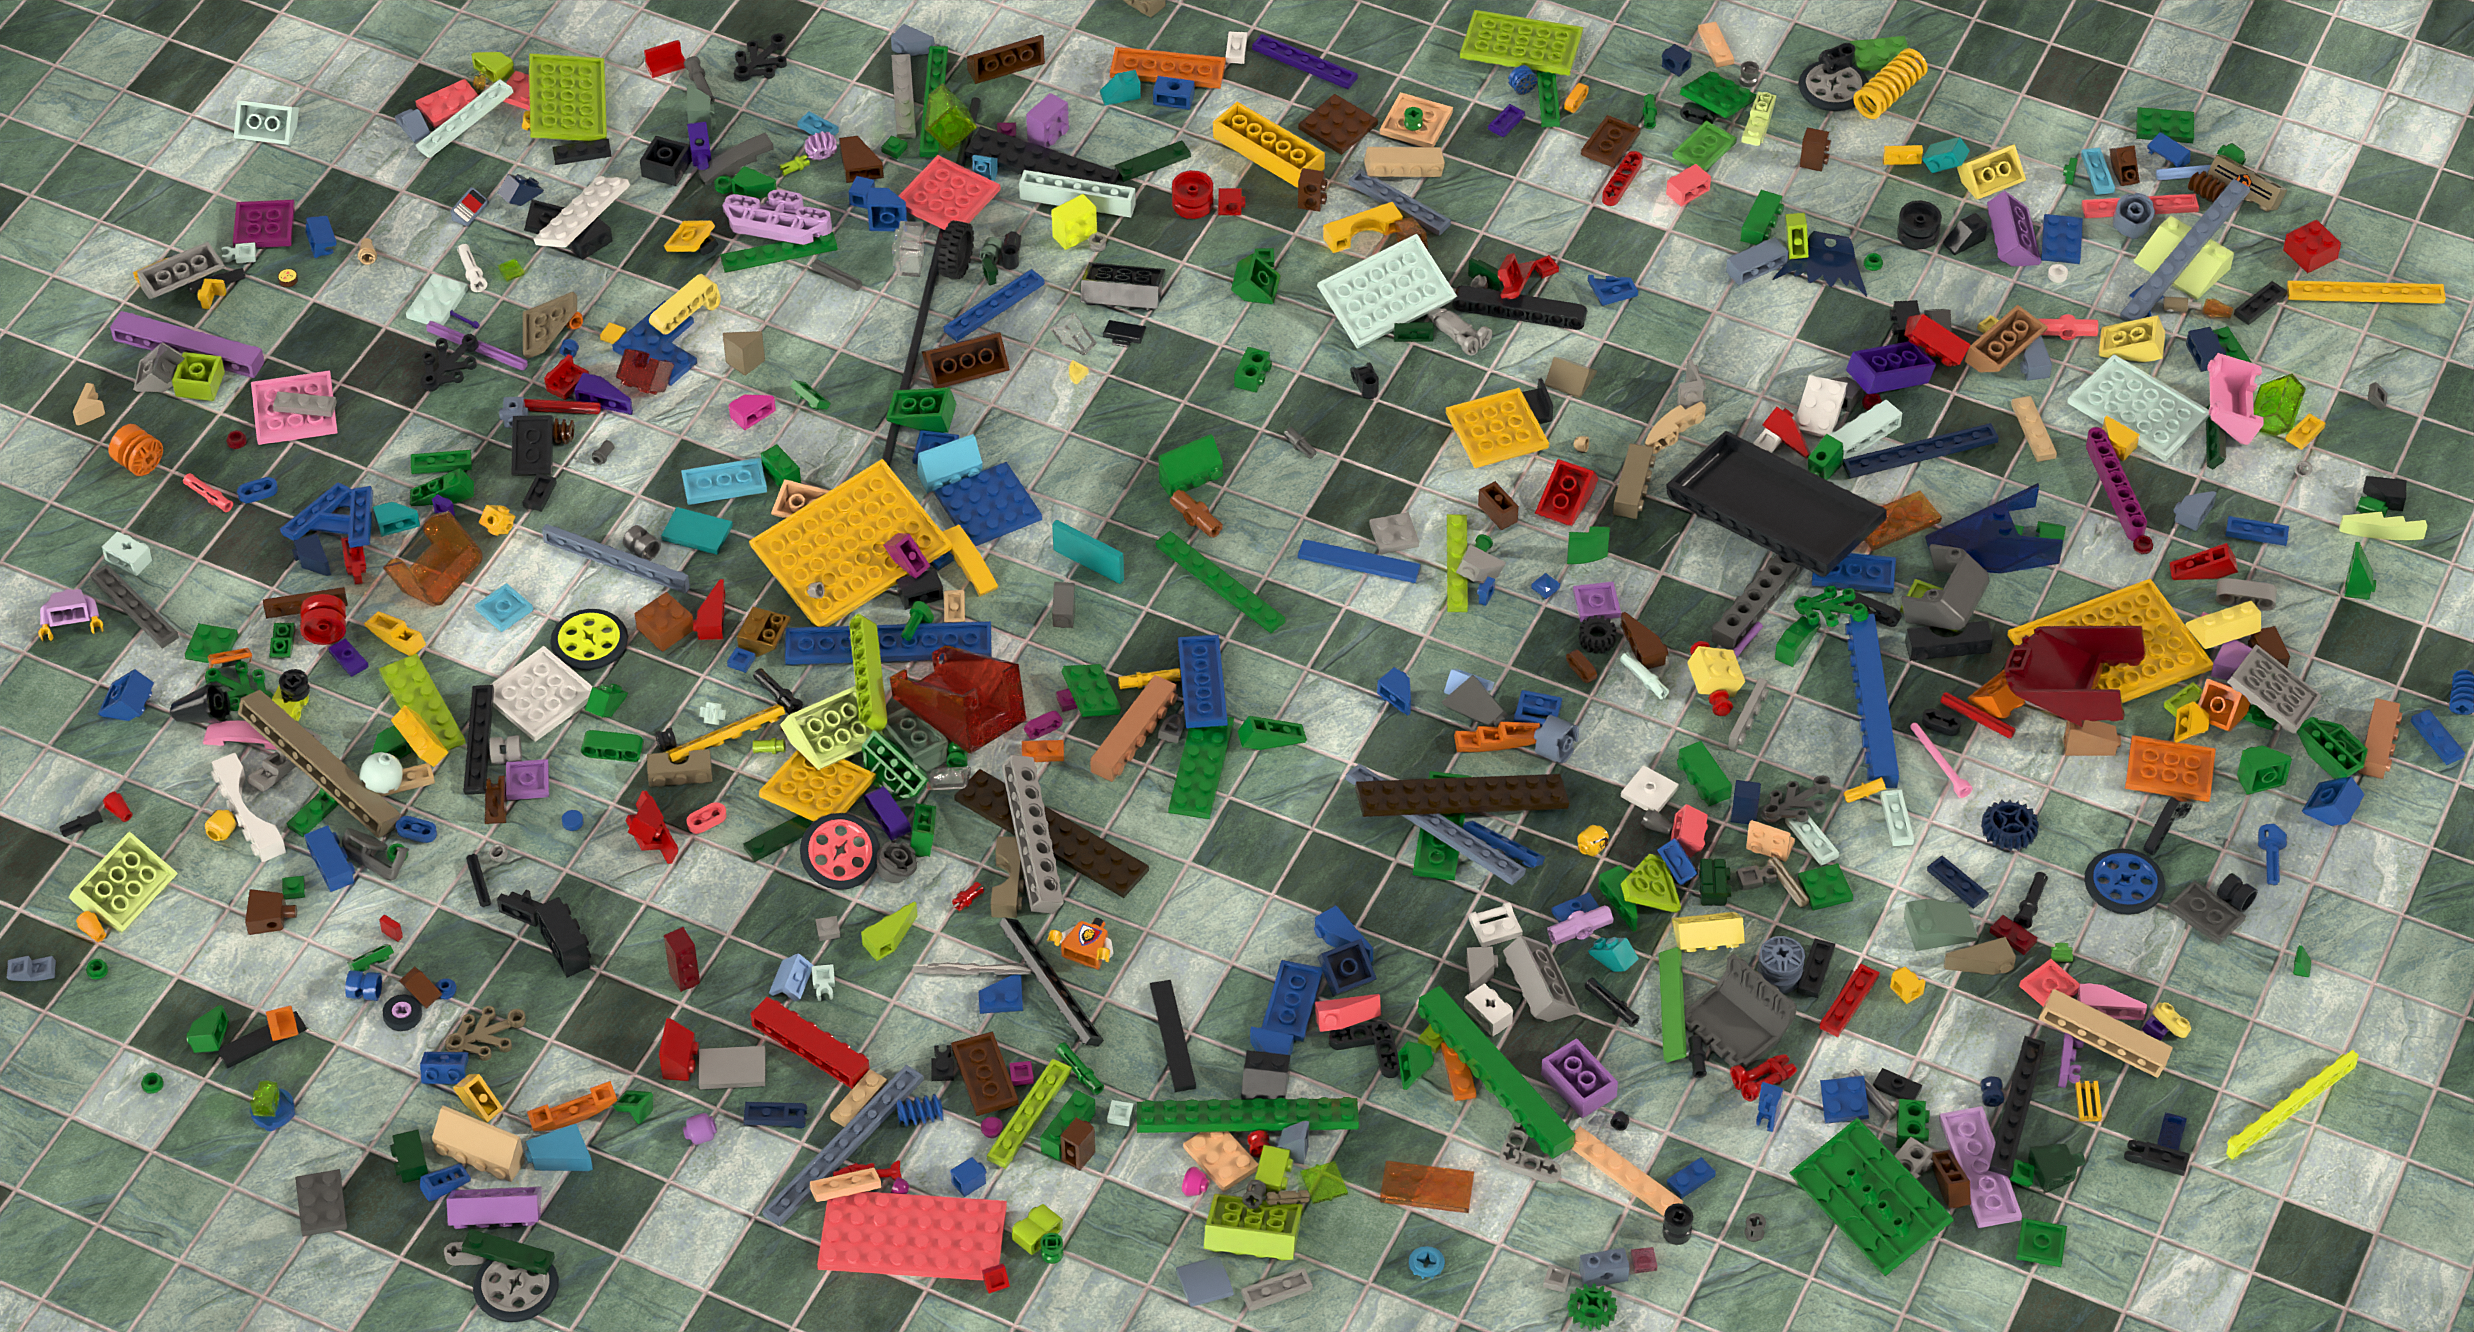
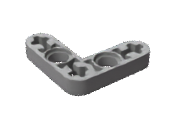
(1520, 1157)

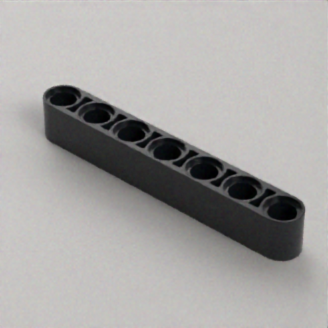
(1521, 308)

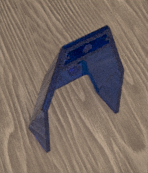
(1993, 539)

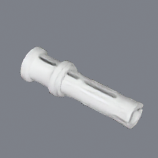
(473, 273)

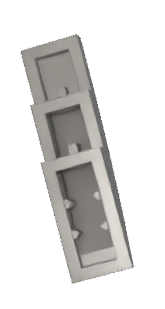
(273, 769)

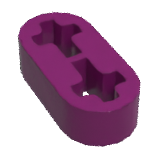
(1043, 725)

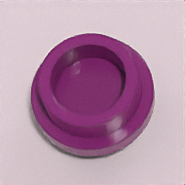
(991, 1127)

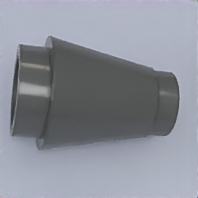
(1655, 821)

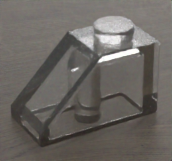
(1073, 334)

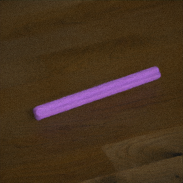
(483, 348)

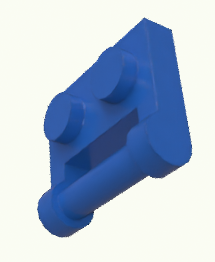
(1536, 704)

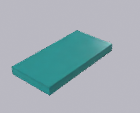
(1088, 551)

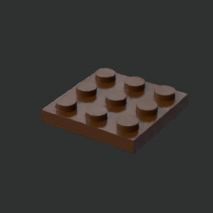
(1338, 124)

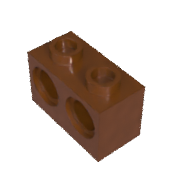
(1311, 189)

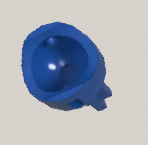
(2272, 844)

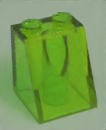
(947, 118)

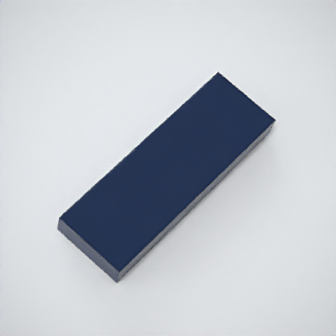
(1957, 882)

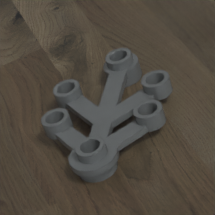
(1773, 812)

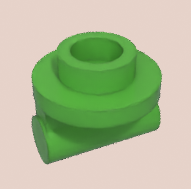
(2061, 953)

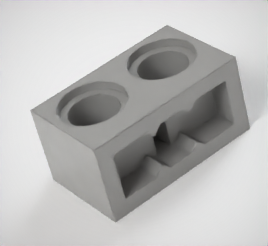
(1911, 1150)

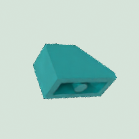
(1121, 88)
(395, 518)

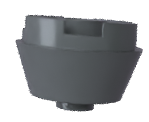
(896, 862)

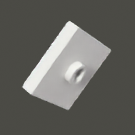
(1649, 789)

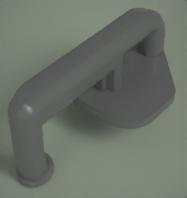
(366, 859)

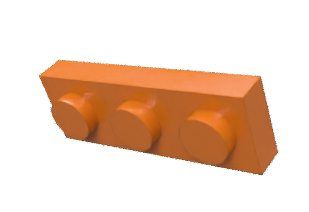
(1458, 1074)

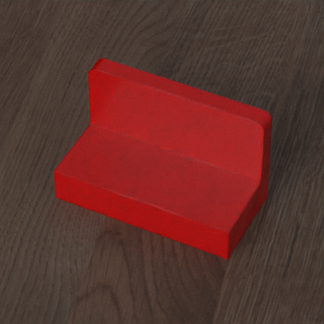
(664, 59)

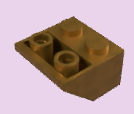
(762, 631)

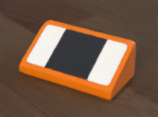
(229, 658)

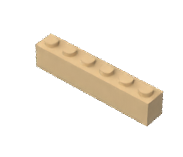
(2105, 1033)

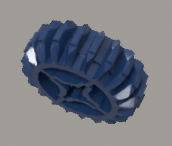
(2014, 823)

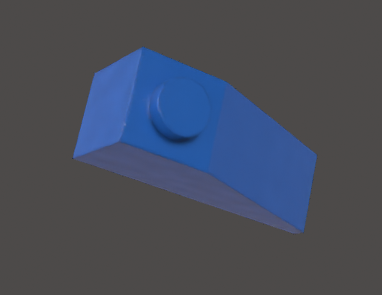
(1338, 930)

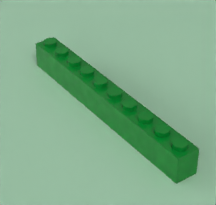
(1496, 1072)

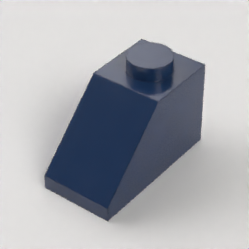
(311, 555)

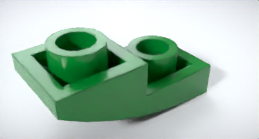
(282, 641)

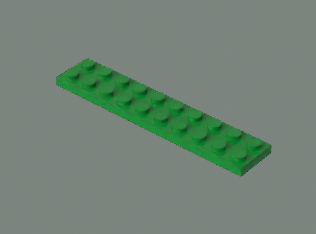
(1246, 1115)

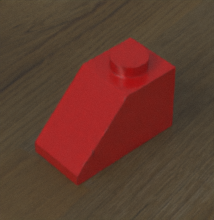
(647, 821)

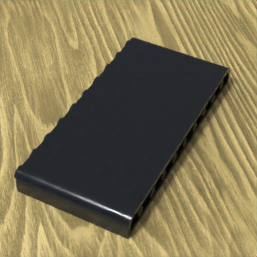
(1775, 503)

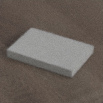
(732, 1067)

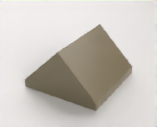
(744, 350)
(1569, 377)

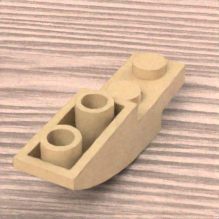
(1670, 425)

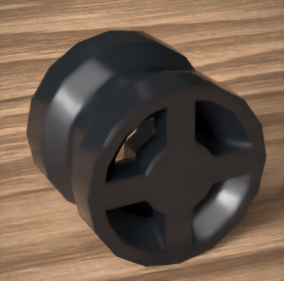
(665, 739)

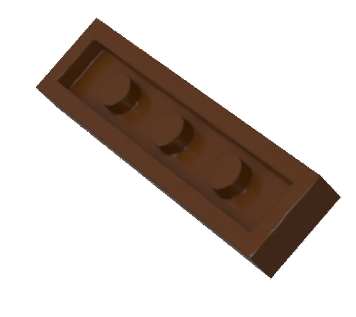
(291, 604)

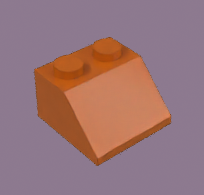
(2223, 704)

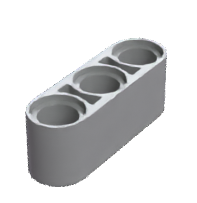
(2236, 591)

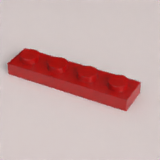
(1849, 1000)

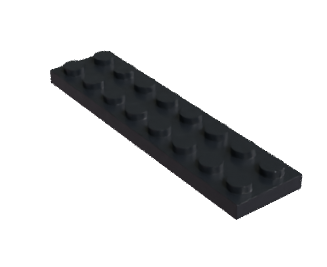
(1021, 155)

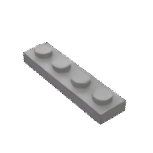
(1746, 719)

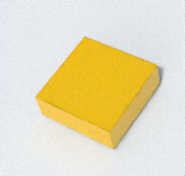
(612, 333)

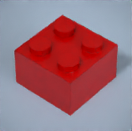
(2312, 246)

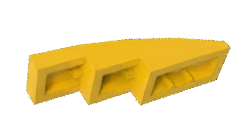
(970, 561)

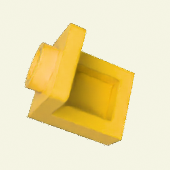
(209, 289)

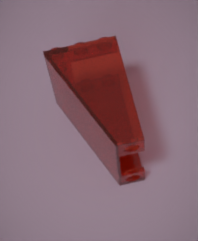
(965, 697)

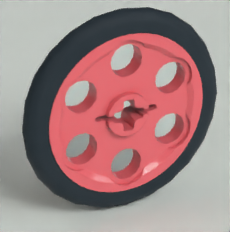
(824, 873)

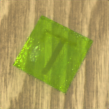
(511, 270)

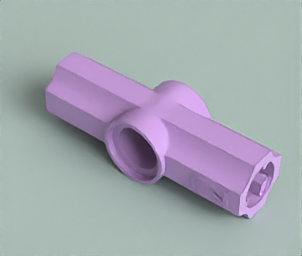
(1580, 925)

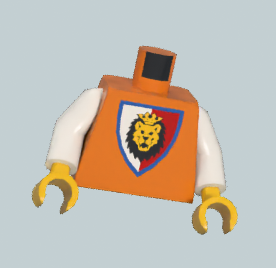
(1084, 943)

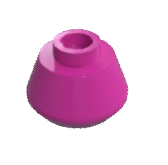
(1194, 1182)

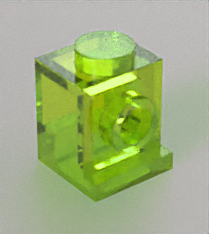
(265, 1099)

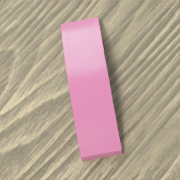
(234, 731)

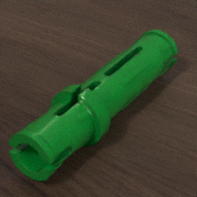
(1085, 1075)

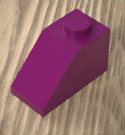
(907, 554)

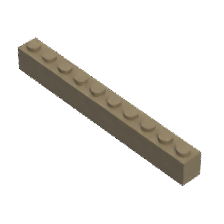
(318, 763)

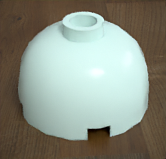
(381, 772)

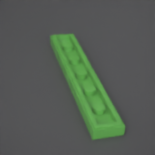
(1672, 1004)

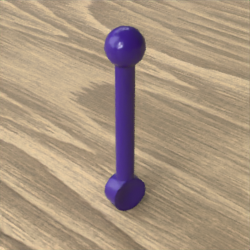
(475, 324)

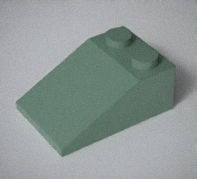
(1938, 923)

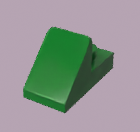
(637, 1103)

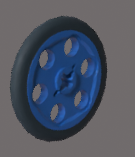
(2126, 904)

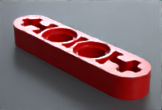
(1619, 177)

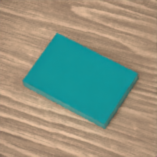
(696, 530)

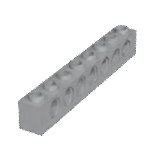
(1032, 834)

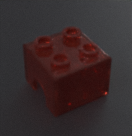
(645, 376)

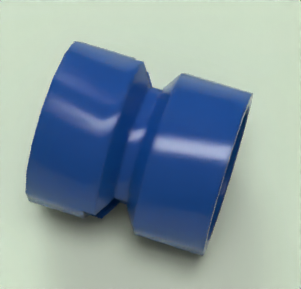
(363, 985)

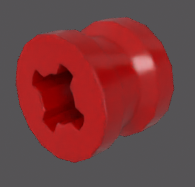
(1257, 1141)

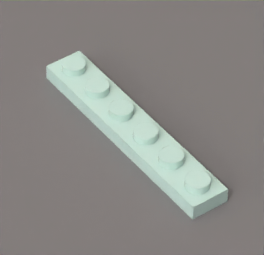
(464, 118)

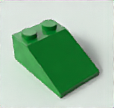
(923, 409)

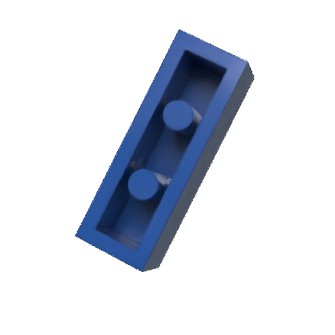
(330, 858)

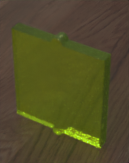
(1324, 1182)

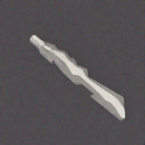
(971, 968)

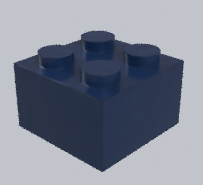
(1347, 967)

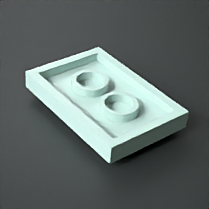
(437, 300)

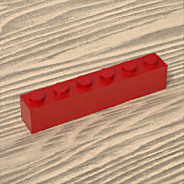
(810, 1042)

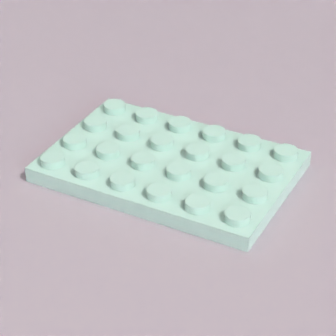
(1386, 290)
(2142, 404)

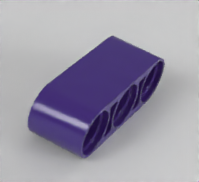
(887, 813)

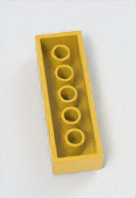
(1266, 143)

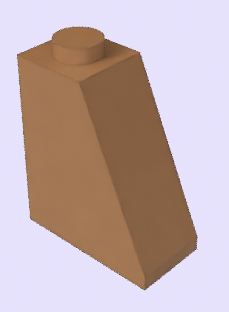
(2091, 740)

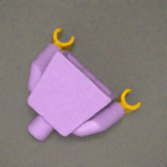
(68, 608)

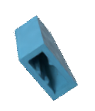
(559, 1151)

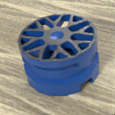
(1521, 79)

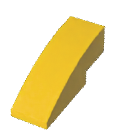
(395, 633)

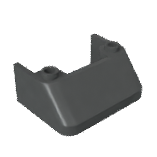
(1957, 601)

